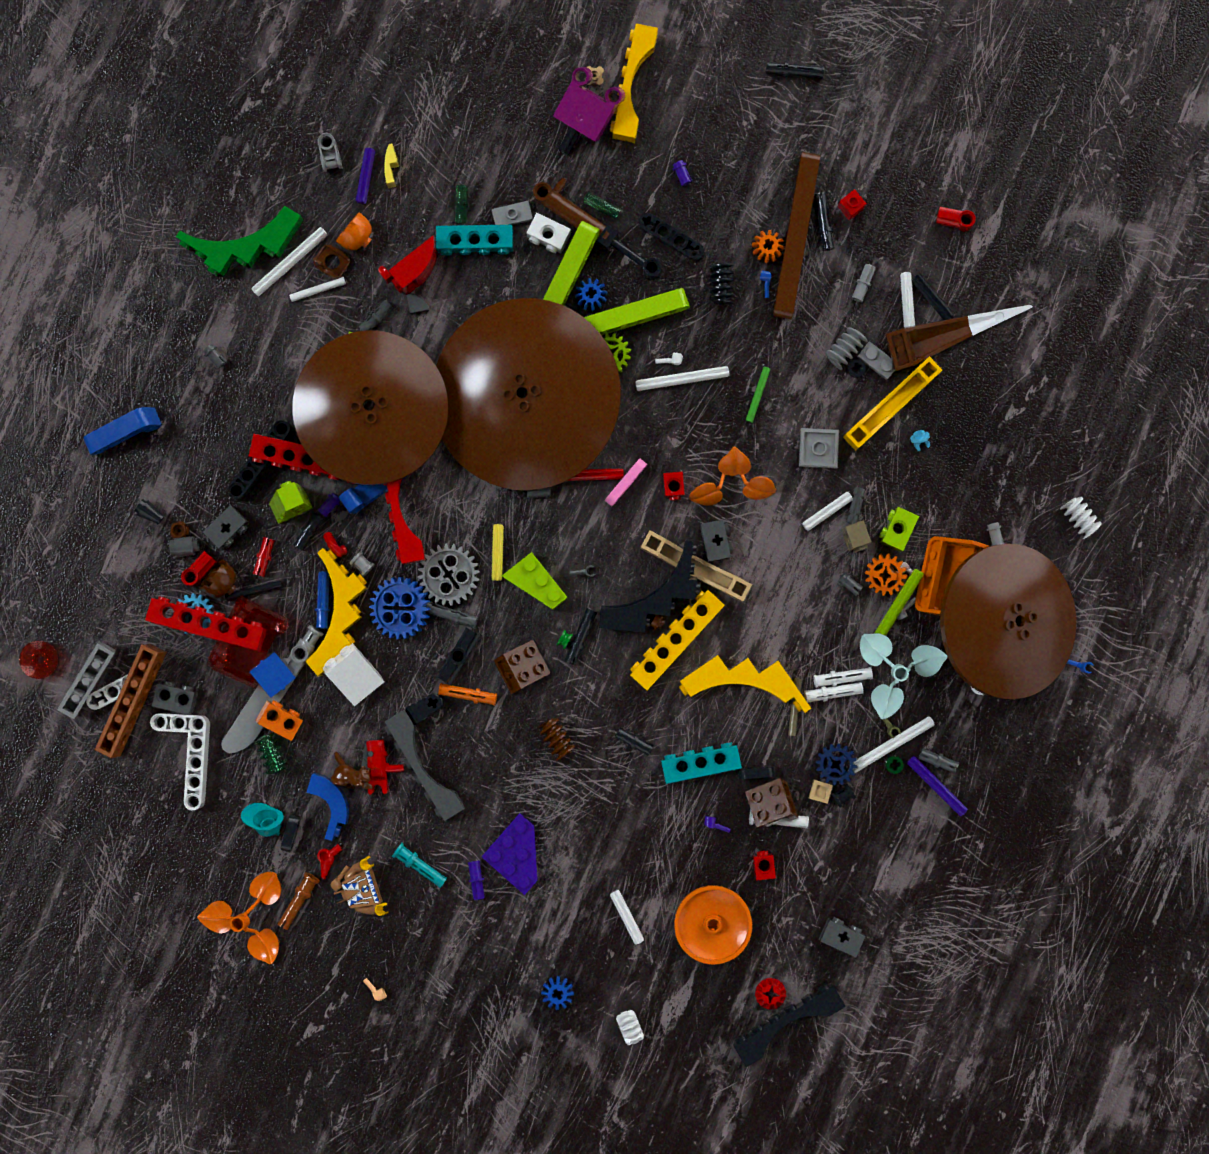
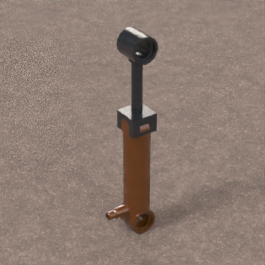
(575, 215)

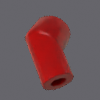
(333, 546)

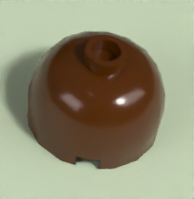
(219, 580)

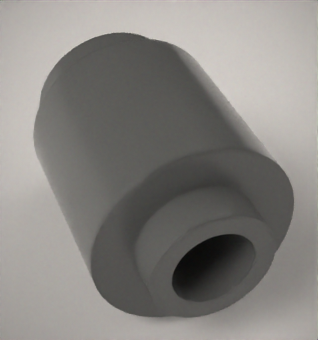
(183, 546)

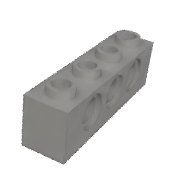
(86, 679)

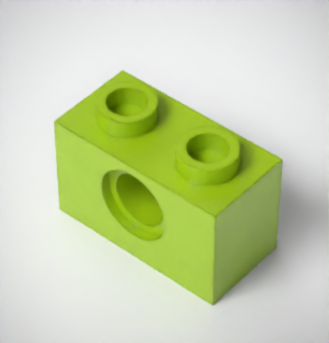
(906, 520)

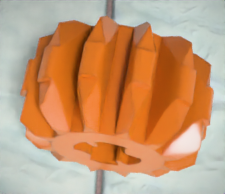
(760, 243)

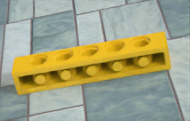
(713, 606)

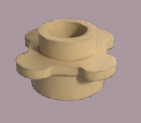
(598, 80)

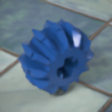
(585, 291)
(556, 999)

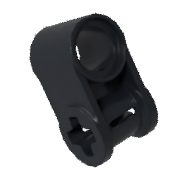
(422, 709)

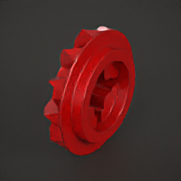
(765, 986)

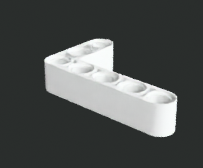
(192, 752)

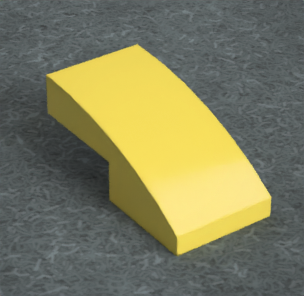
(390, 162)

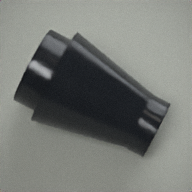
(148, 511)

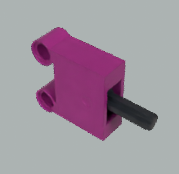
(585, 110)

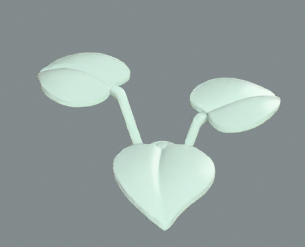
(876, 648)

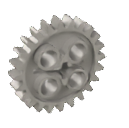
(463, 564)

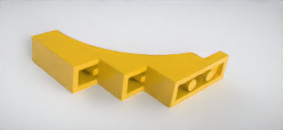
(772, 680)

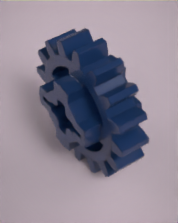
(830, 769)

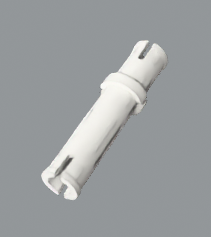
(840, 677)
(833, 692)

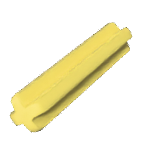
(497, 552)

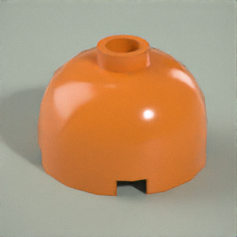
(356, 233)

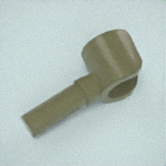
(890, 727)

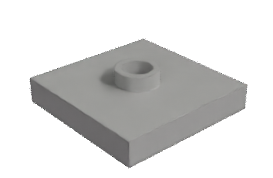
(818, 448)

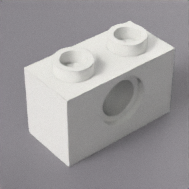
(542, 224)

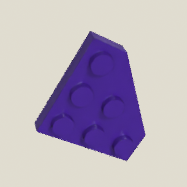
(515, 854)

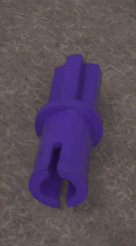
(476, 880)

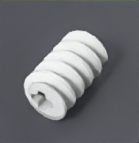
(1081, 516)

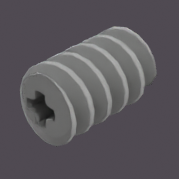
(845, 346)

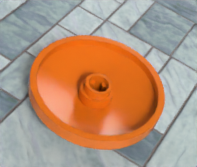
(713, 924)

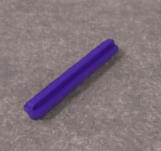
(937, 786)

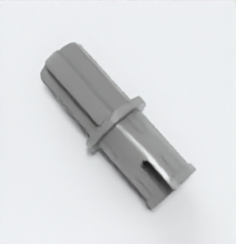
(863, 283)

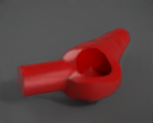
(326, 859)

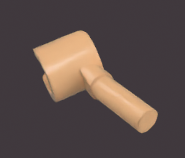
(377, 994)

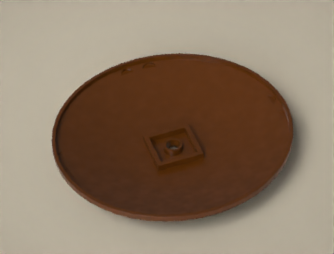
(568, 403)

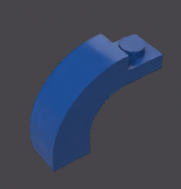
(336, 799)

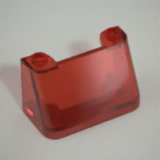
(239, 661)

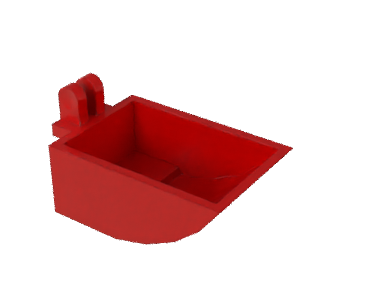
(413, 269)

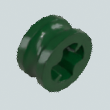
(890, 760)

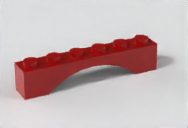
(409, 545)

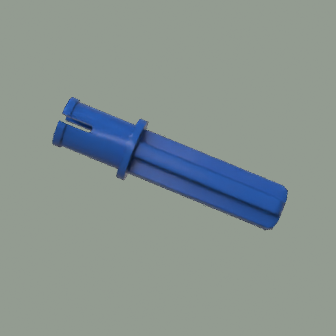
(322, 600)

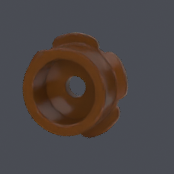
(176, 526)
(656, 621)

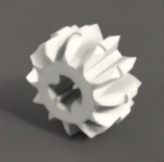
(630, 1027)

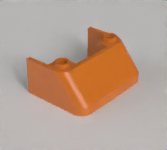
(940, 562)

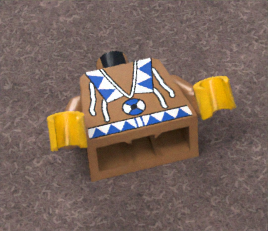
(361, 889)

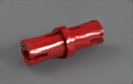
(263, 556)

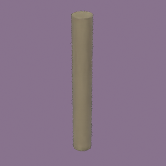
(794, 712)

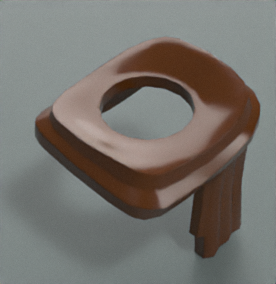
(319, 261)

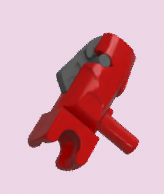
(375, 758)

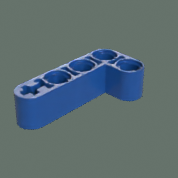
(137, 421)
(362, 495)

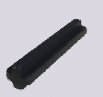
(932, 297)

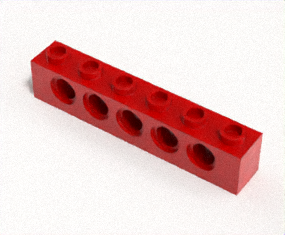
(257, 453)
(157, 615)

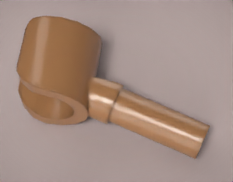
(336, 884)

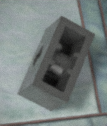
(217, 529)
(712, 551)
(849, 945)

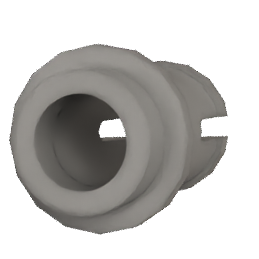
(995, 533)

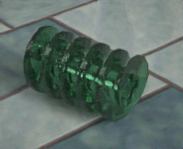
(270, 753)

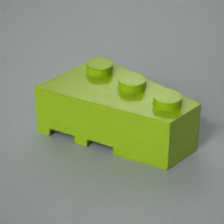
(289, 501)
(535, 580)

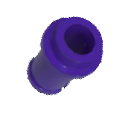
(682, 173)
(329, 504)

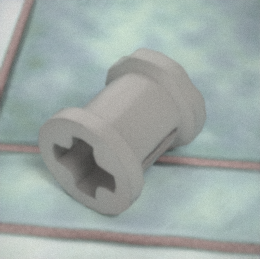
(362, 564)

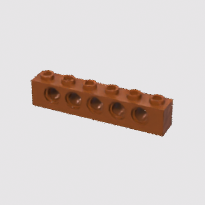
(130, 700)

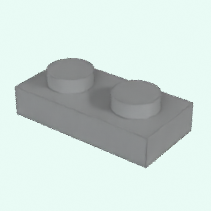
(877, 360)

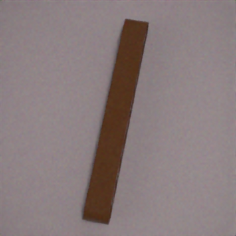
(796, 235)

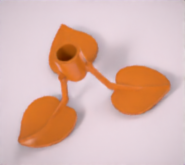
(732, 464)
(218, 918)

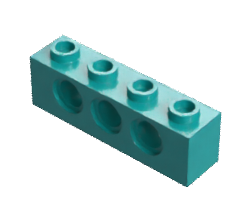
(445, 234)
(731, 762)

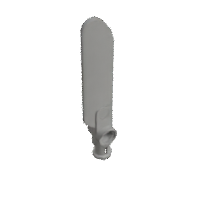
(245, 728)

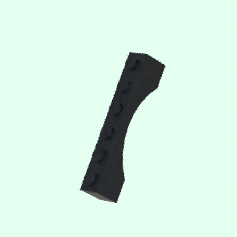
(823, 1003)

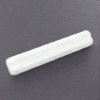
(907, 299)
(827, 511)
(627, 917)

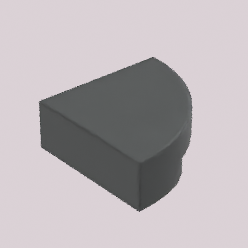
(416, 304)

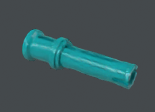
(411, 860)

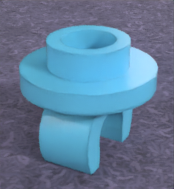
(919, 437)

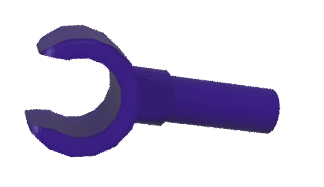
(710, 822)

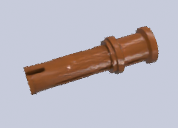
(302, 892)

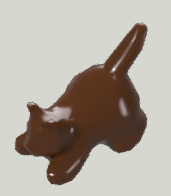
(349, 777)

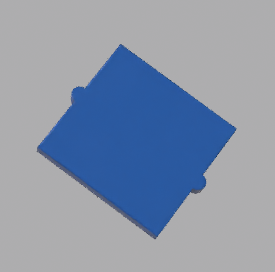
(272, 675)

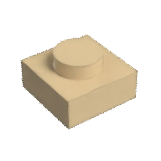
(820, 791)

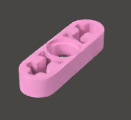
(626, 481)

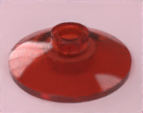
(29, 659)

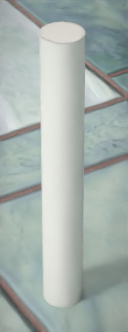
(317, 289)

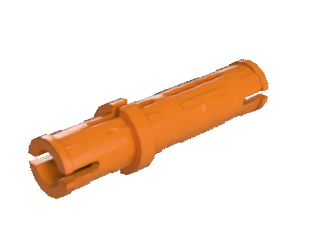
(490, 698)

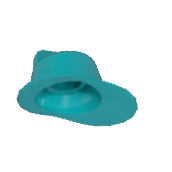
(263, 819)

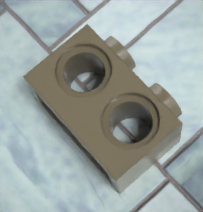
(856, 536)

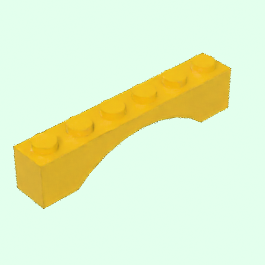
(642, 46)
(892, 403)

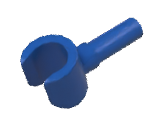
(766, 276)
(1080, 665)

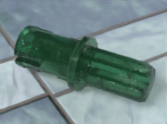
(461, 204)
(602, 205)

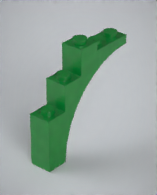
(246, 250)

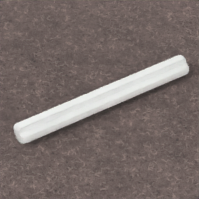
(289, 261)
(682, 378)
(893, 743)

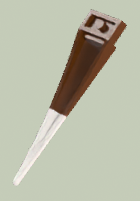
(918, 342)

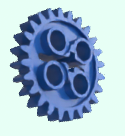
(399, 625)

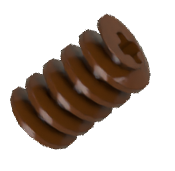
(556, 738)

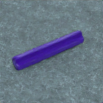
(365, 175)

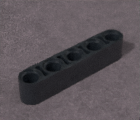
(258, 470)

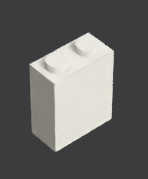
(353, 674)

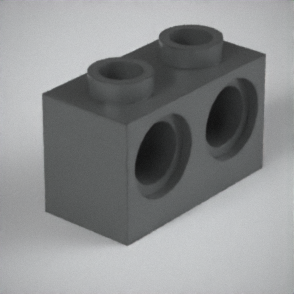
(174, 702)

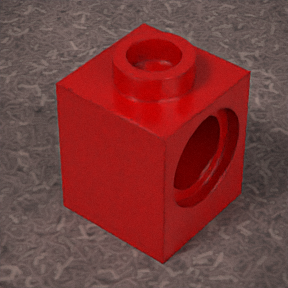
(851, 204)
(673, 477)
(769, 873)

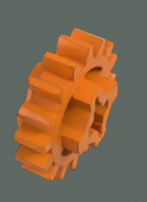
(895, 575)

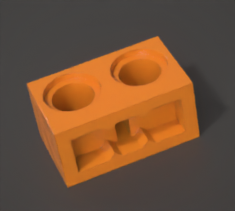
(277, 723)

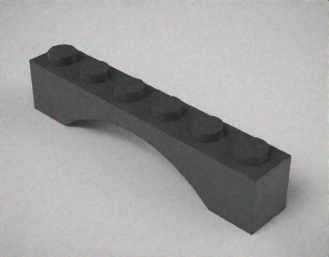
(445, 799)

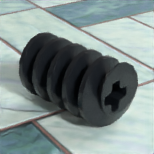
(720, 284)

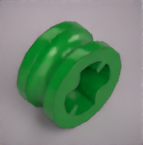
(564, 639)

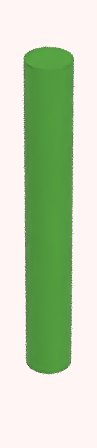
(757, 395)

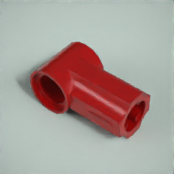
(953, 217)
(200, 568)

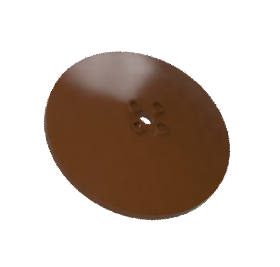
(376, 443)
(981, 624)

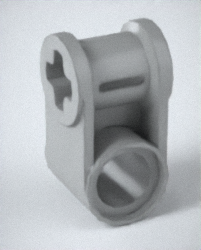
(330, 155)

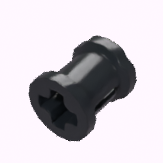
(843, 795)

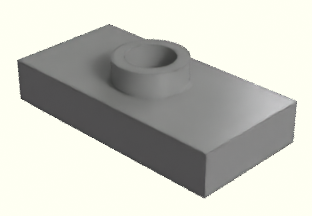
(512, 214)

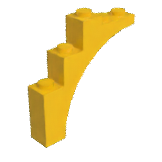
(344, 614)

